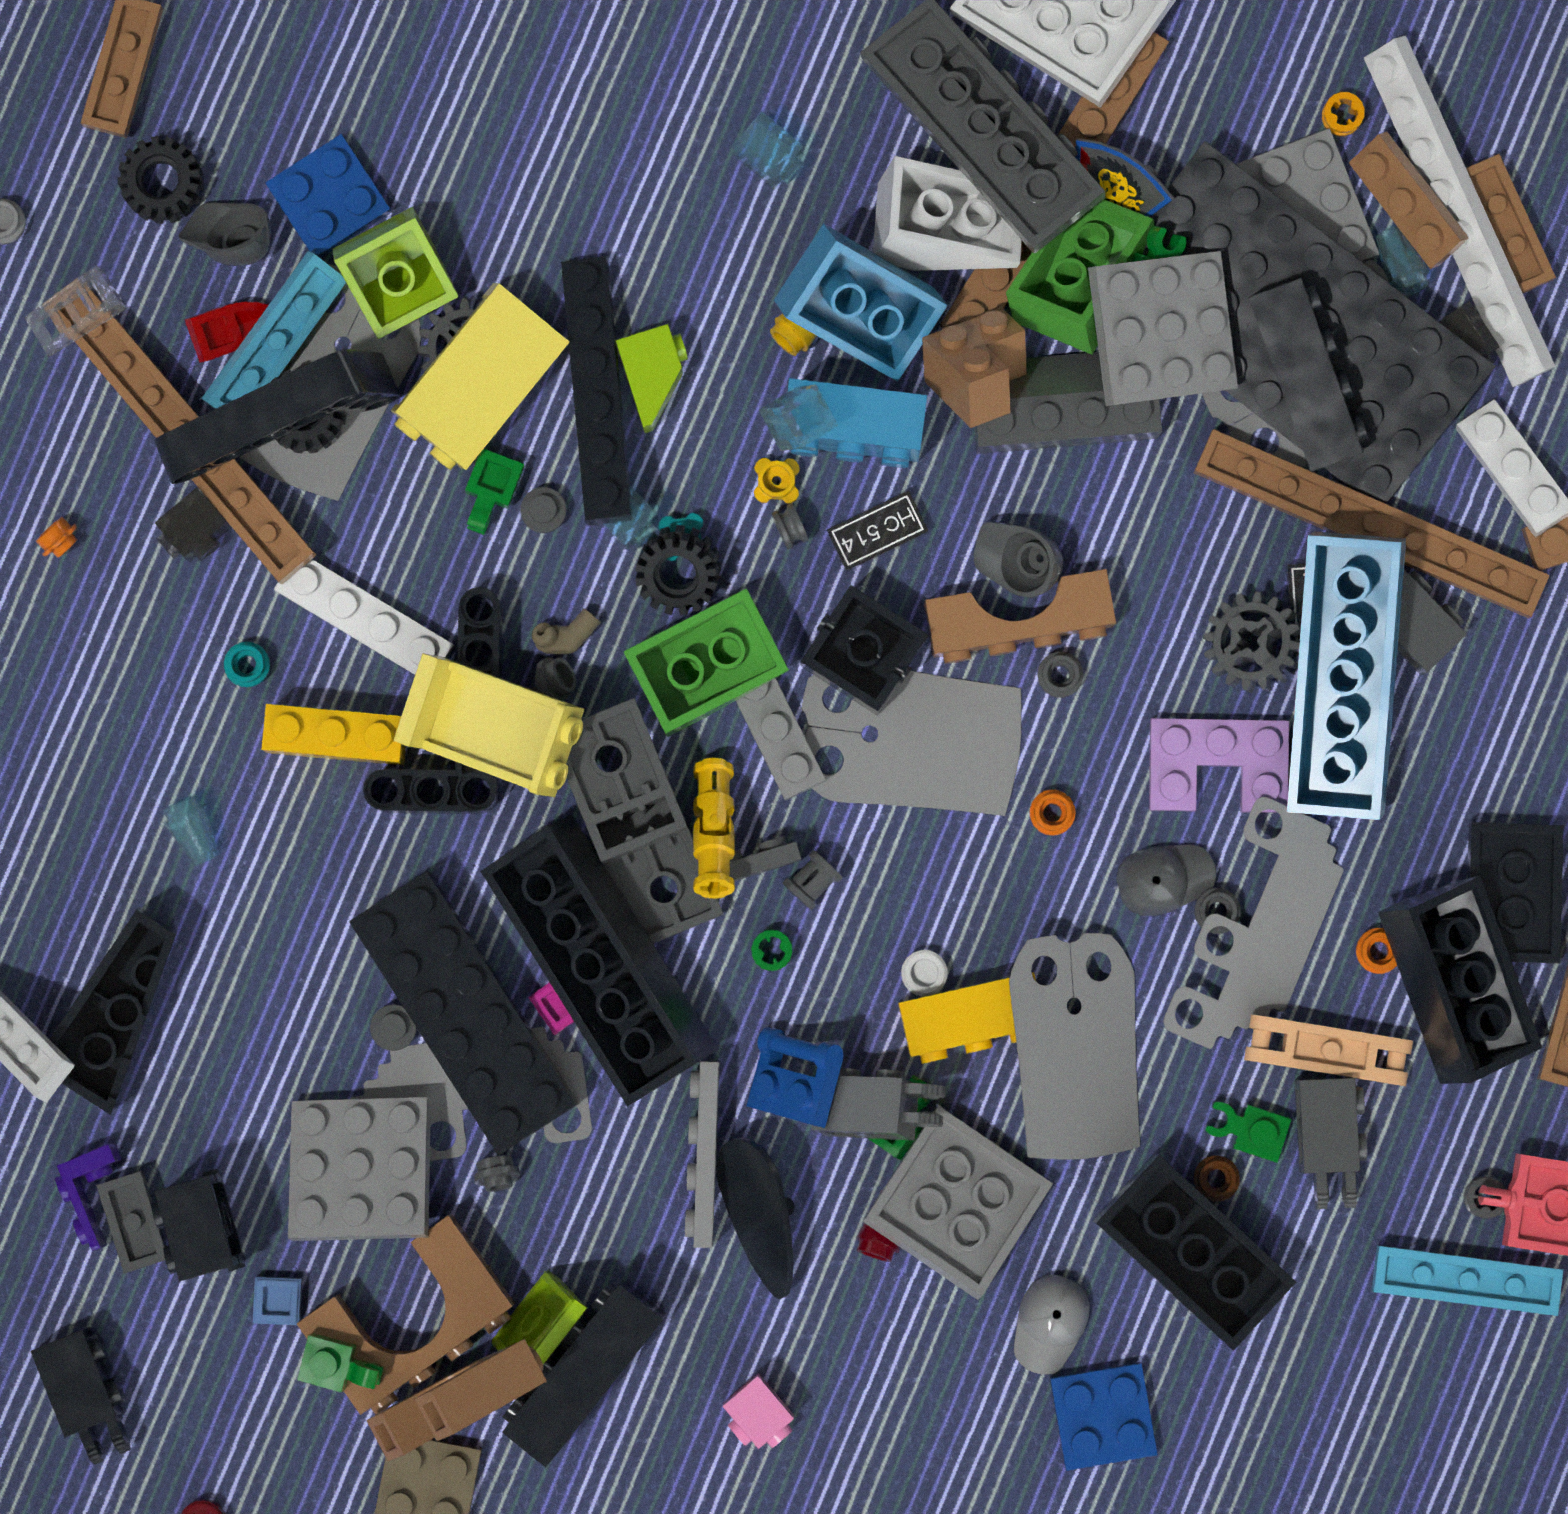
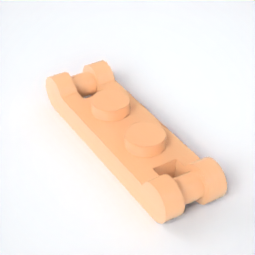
(1328, 1050)

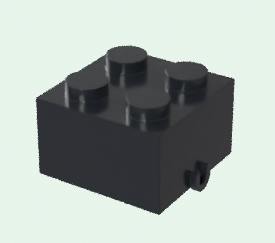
(863, 650)
(198, 1227)

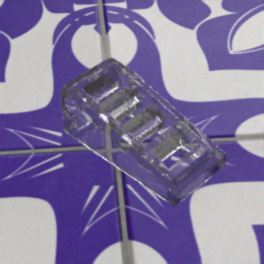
(111, 306)

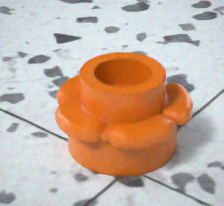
(57, 538)

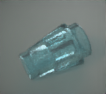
(1401, 262)
(192, 829)

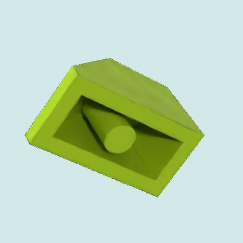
(652, 370)

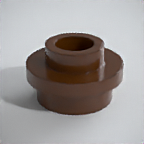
(1230, 1183)

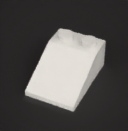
(939, 221)

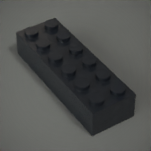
(599, 959)
(463, 1012)

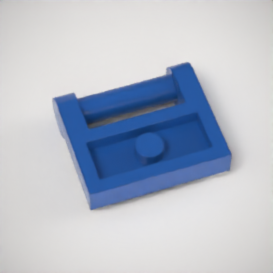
(790, 1092)

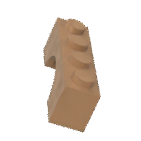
(962, 626)

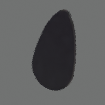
(758, 1211)

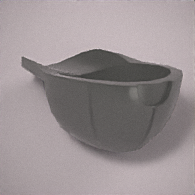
(229, 232)
(1013, 558)
(1182, 872)

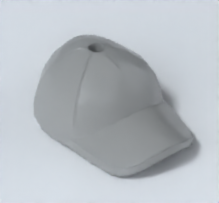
(1045, 1341)

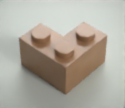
(973, 365)

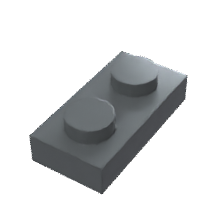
(772, 855)
(132, 1222)

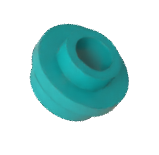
(234, 657)

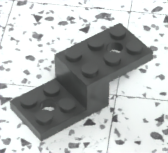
(637, 822)

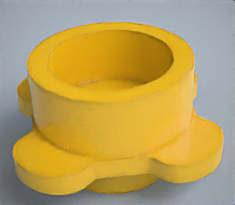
(785, 471)

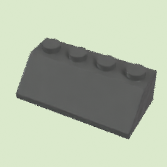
(1064, 407)

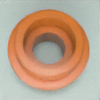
(1065, 805)
(1363, 952)

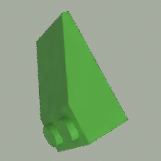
(1054, 283)
(706, 662)

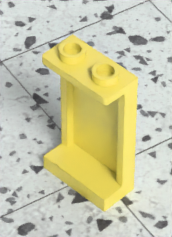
(479, 378)
(490, 724)

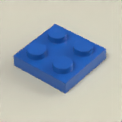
(328, 197)
(1103, 1416)

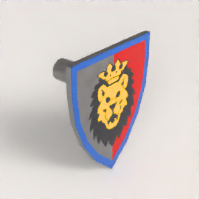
(1123, 177)

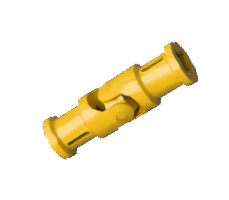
(713, 828)

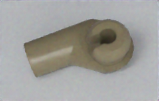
(564, 639)

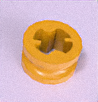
(1355, 108)

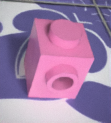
(758, 1414)

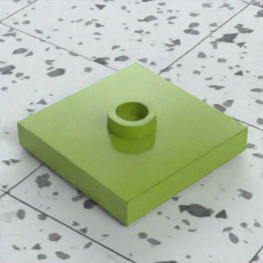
(542, 1317)

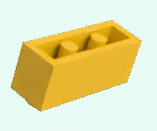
(332, 734)
(958, 1018)

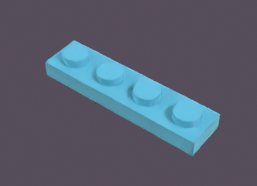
(278, 331)
(1467, 1280)

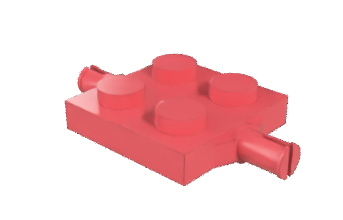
(1534, 1205)

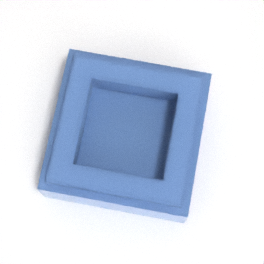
(277, 1300)

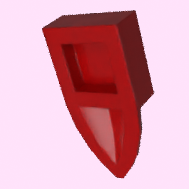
(222, 328)

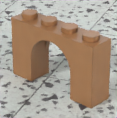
(471, 1302)
(458, 1399)

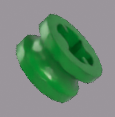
(758, 954)

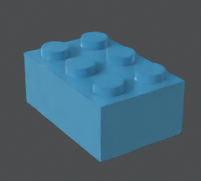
(860, 302)
(869, 424)

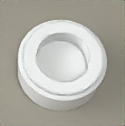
(924, 973)

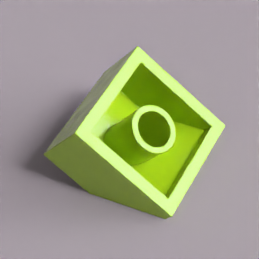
(394, 272)

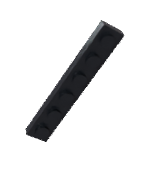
(596, 391)

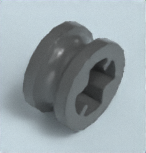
(789, 526)
(1468, 1196)

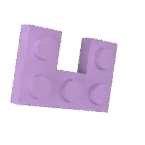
(1184, 744)

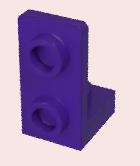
(93, 1166)

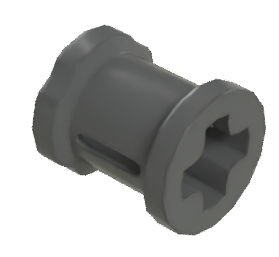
(812, 880)

